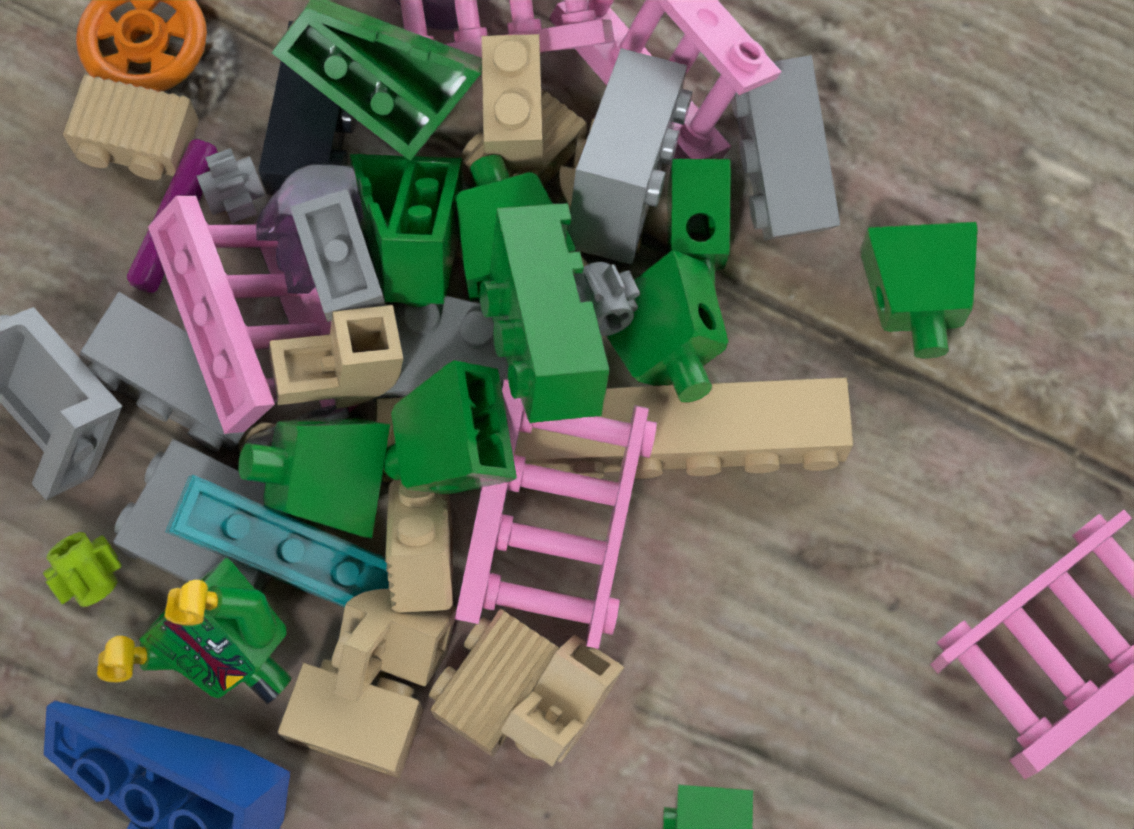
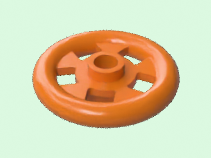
(166, 70)

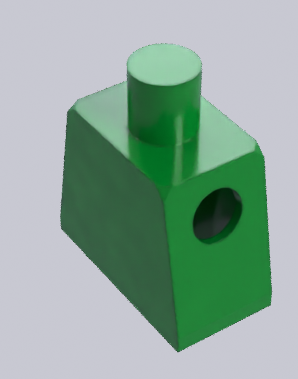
(700, 205)
(478, 213)
(922, 280)
(674, 327)
(452, 432)
(322, 470)

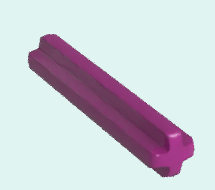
(146, 268)

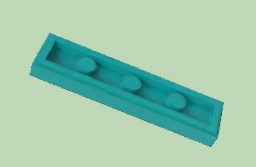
(274, 543)

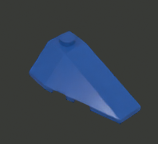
(164, 774)

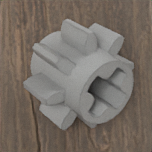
(231, 185)
(611, 295)

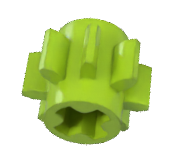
(82, 569)

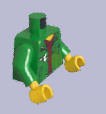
(212, 634)

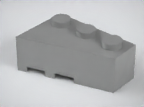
(787, 153)
(625, 154)
(439, 335)
(155, 367)

